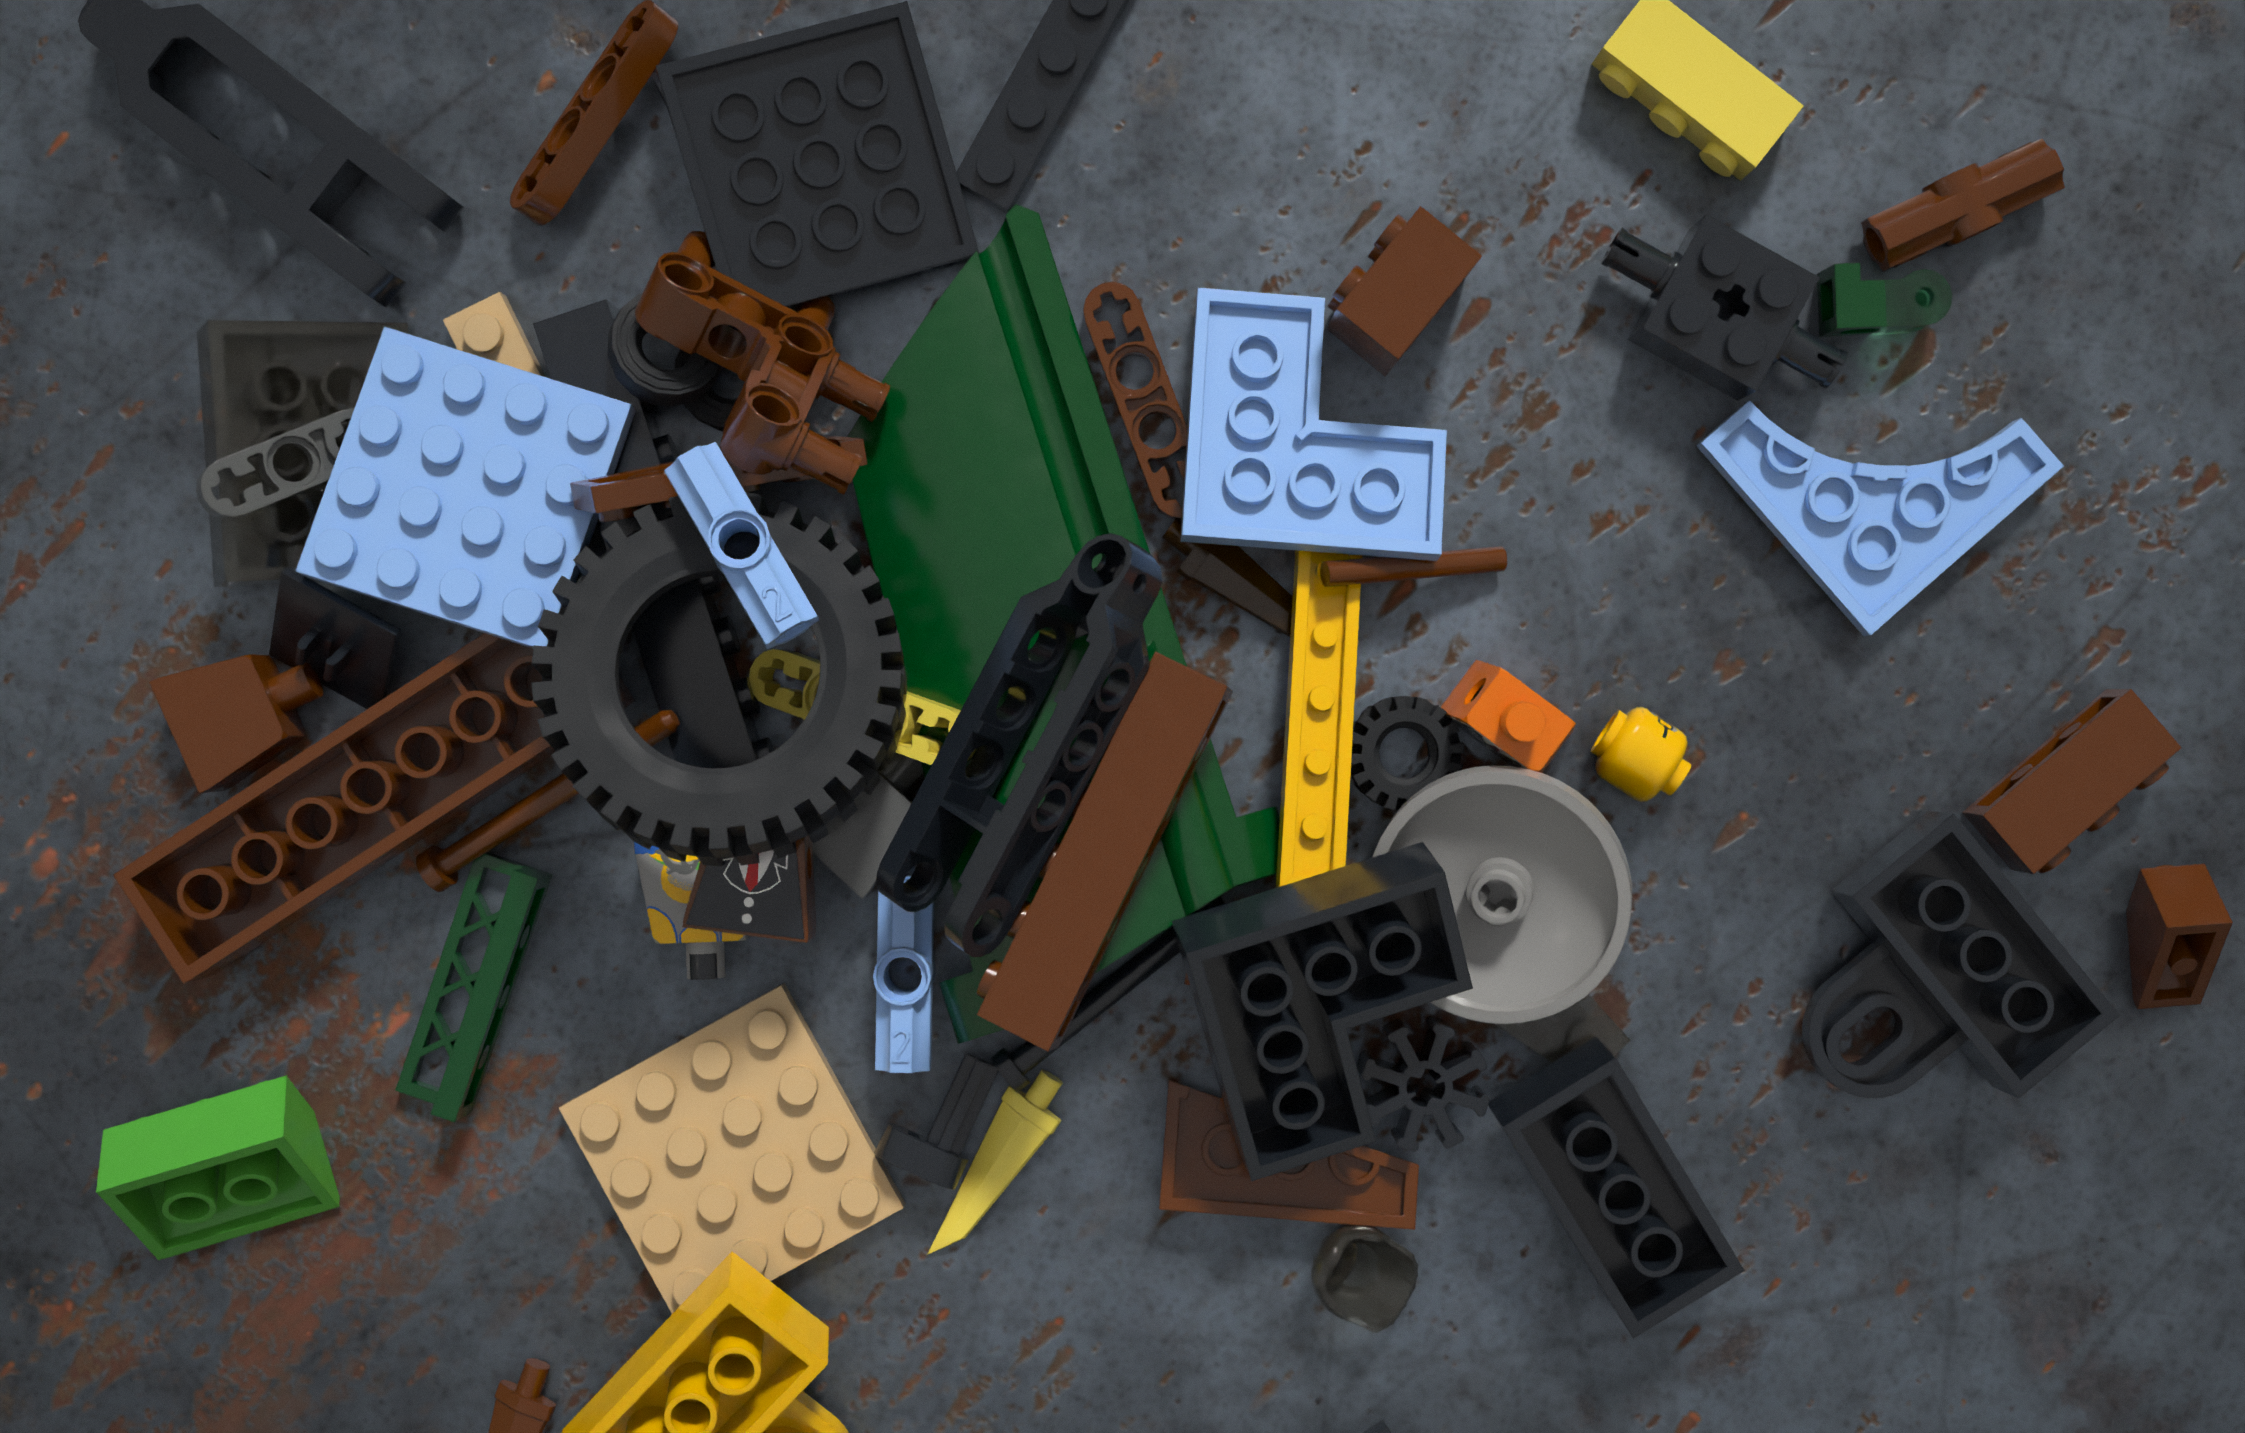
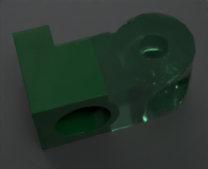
(1879, 306)

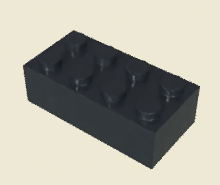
(1615, 1186)

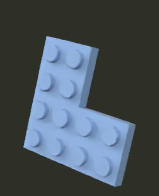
(1274, 472)

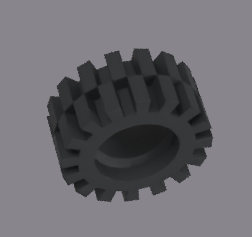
(1397, 713)

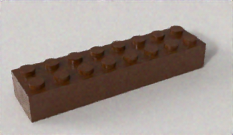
(341, 808)

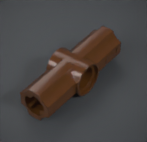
(1963, 204)

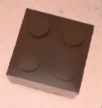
(1411, 279)

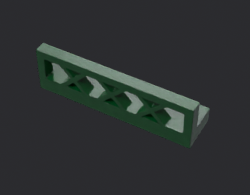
(490, 993)

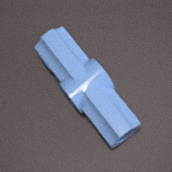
(723, 509)
(903, 1014)

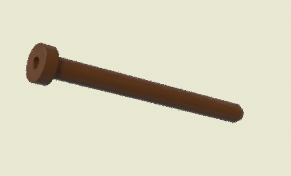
(441, 867)

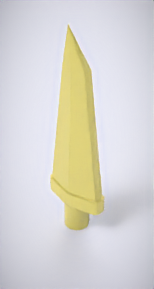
(1010, 1142)

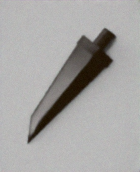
(1235, 578)

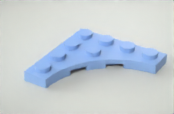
(1870, 528)

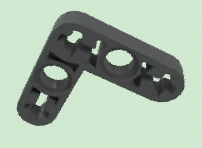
(314, 439)

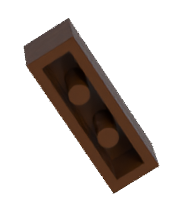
(2073, 782)

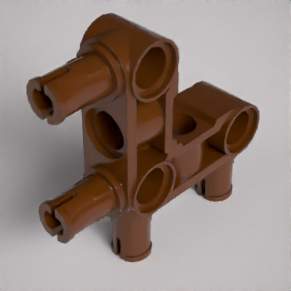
(778, 354)

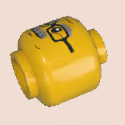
(1641, 754)

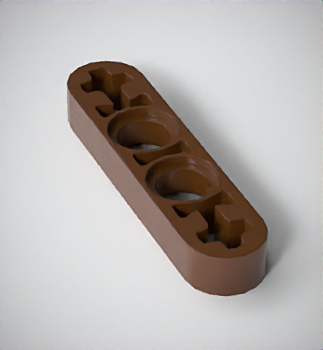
(594, 113)
(1138, 403)

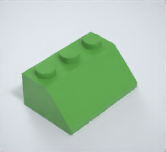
(217, 1168)

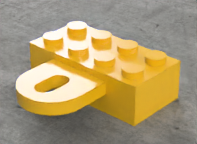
(721, 1365)

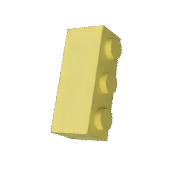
(1696, 87)

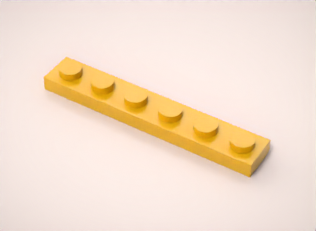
(1318, 722)

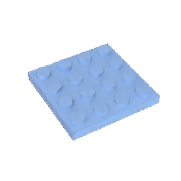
(462, 487)

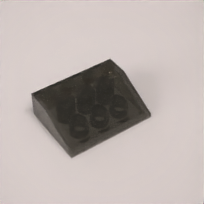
(256, 386)

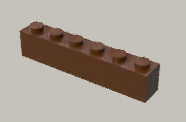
(1102, 854)

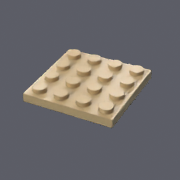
(733, 1149)

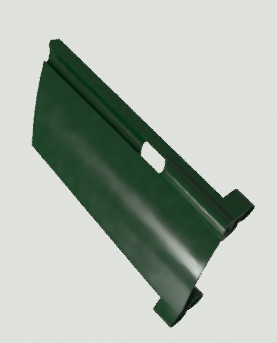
(986, 489)

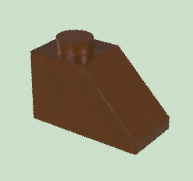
(2174, 935)

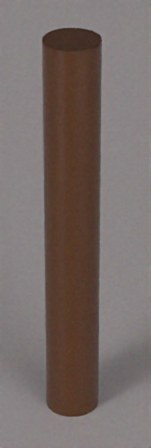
(1396, 569)

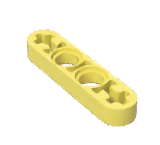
(798, 703)

